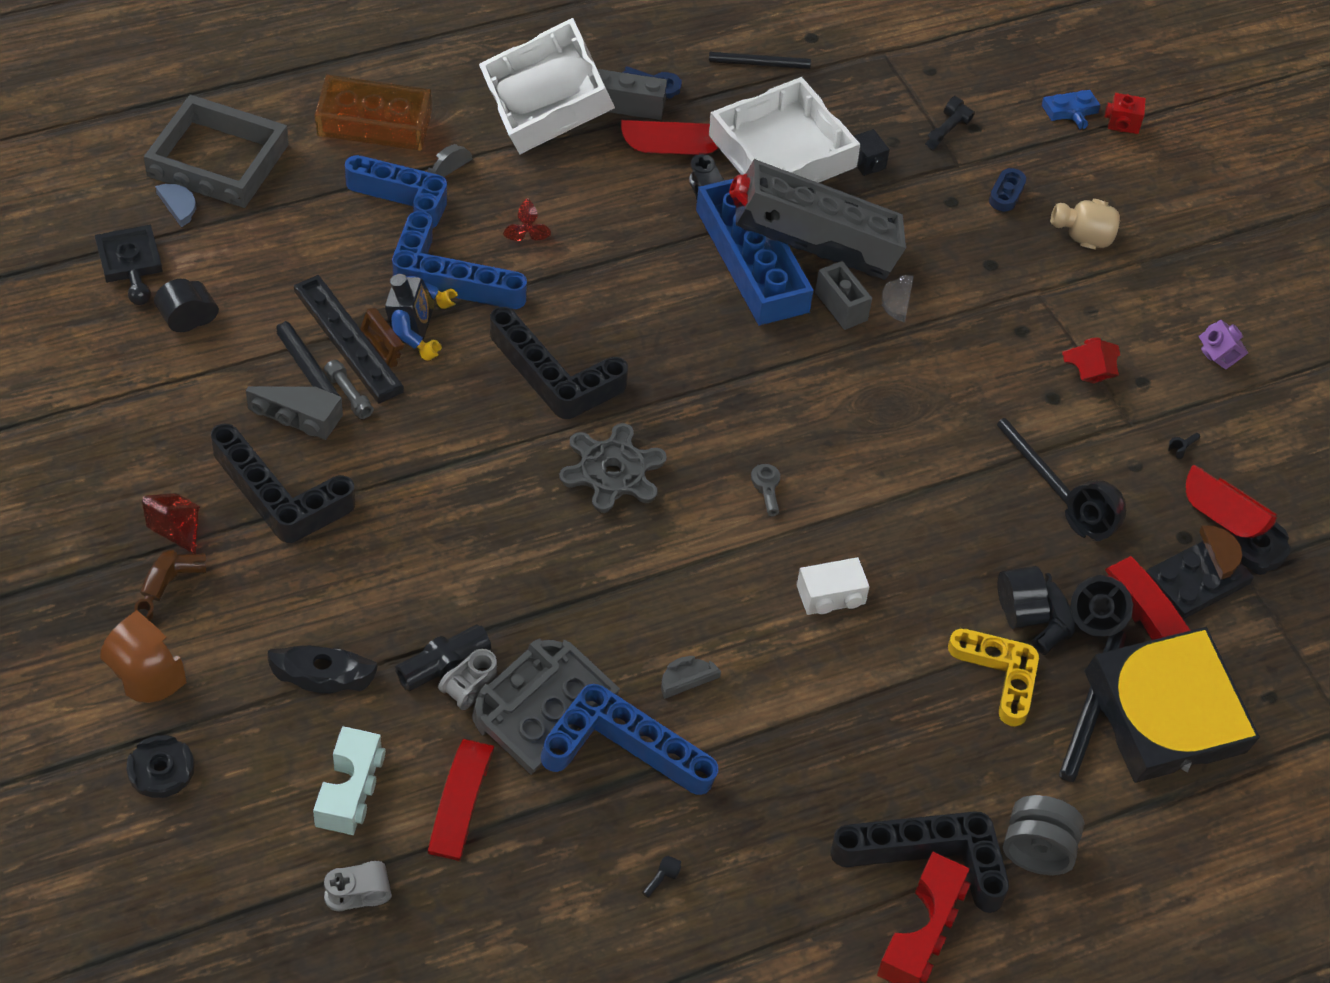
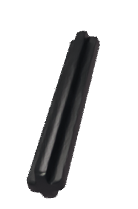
(304, 357)

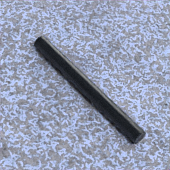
(762, 60)
(1034, 459)

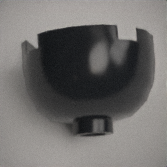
(1095, 509)
(1101, 605)

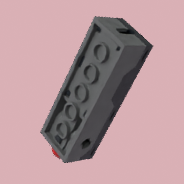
(818, 219)

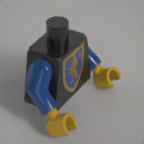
(410, 311)

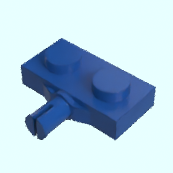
(1071, 106)

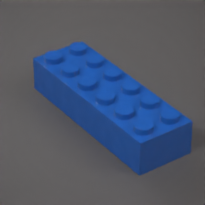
(760, 266)

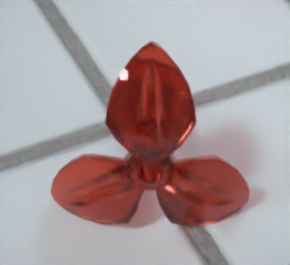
(527, 215)

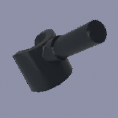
(1182, 444)
(668, 867)

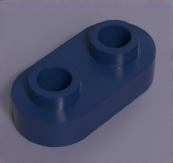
(1007, 189)

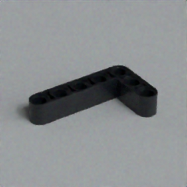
(563, 393)
(286, 516)
(926, 832)

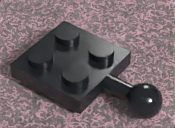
(129, 256)

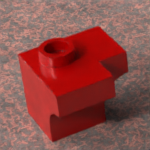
(1094, 359)

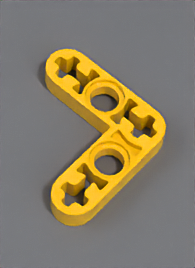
(1008, 661)

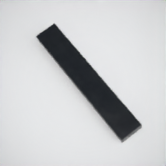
(348, 339)

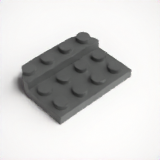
(533, 696)

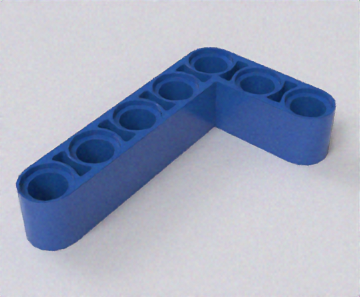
(468, 279)
(628, 737)

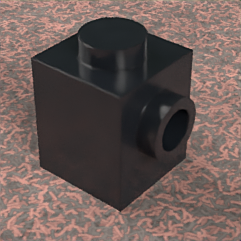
(872, 152)

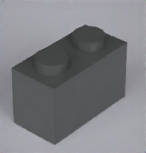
(843, 295)

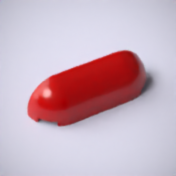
(668, 137)
(1228, 504)

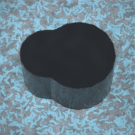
(185, 304)
(1023, 596)

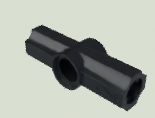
(441, 656)

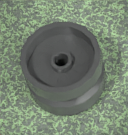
(1043, 835)

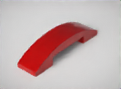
(459, 799)

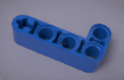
(398, 184)

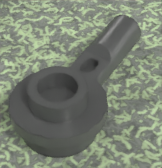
(765, 479)

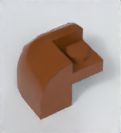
(142, 660)

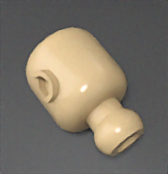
(1089, 223)

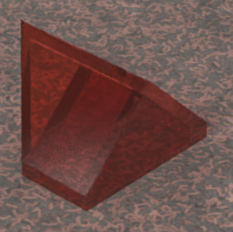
(172, 518)

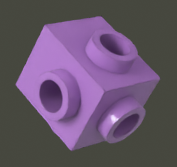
(1223, 344)

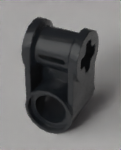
(704, 172)

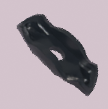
(346, 671)

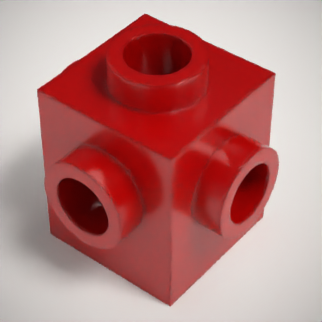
(1125, 113)

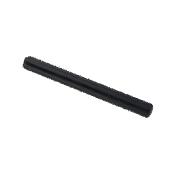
(1086, 722)

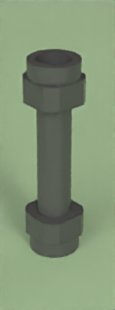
(359, 404)

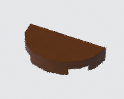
(1223, 550)

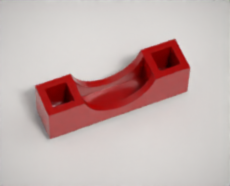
(910, 953)

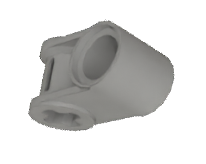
(466, 681)
(360, 886)

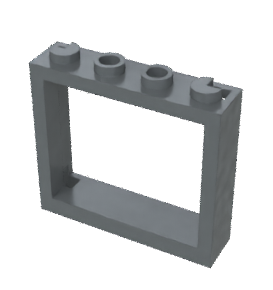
(227, 120)

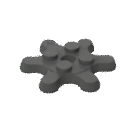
(613, 452)

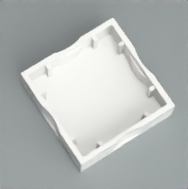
(557, 118)
(786, 130)

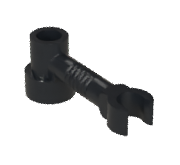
(957, 112)

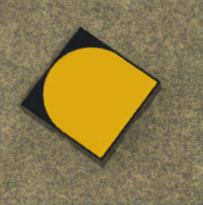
(1171, 704)

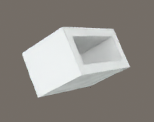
(832, 586)

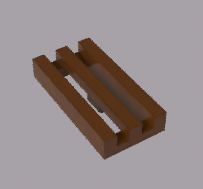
(382, 337)

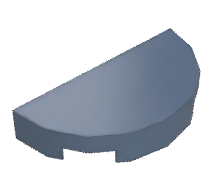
(178, 201)

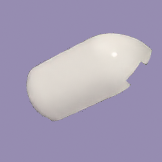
(543, 84)

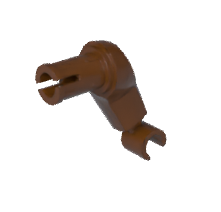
(163, 572)

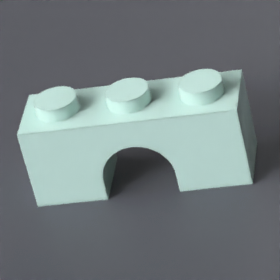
(342, 805)

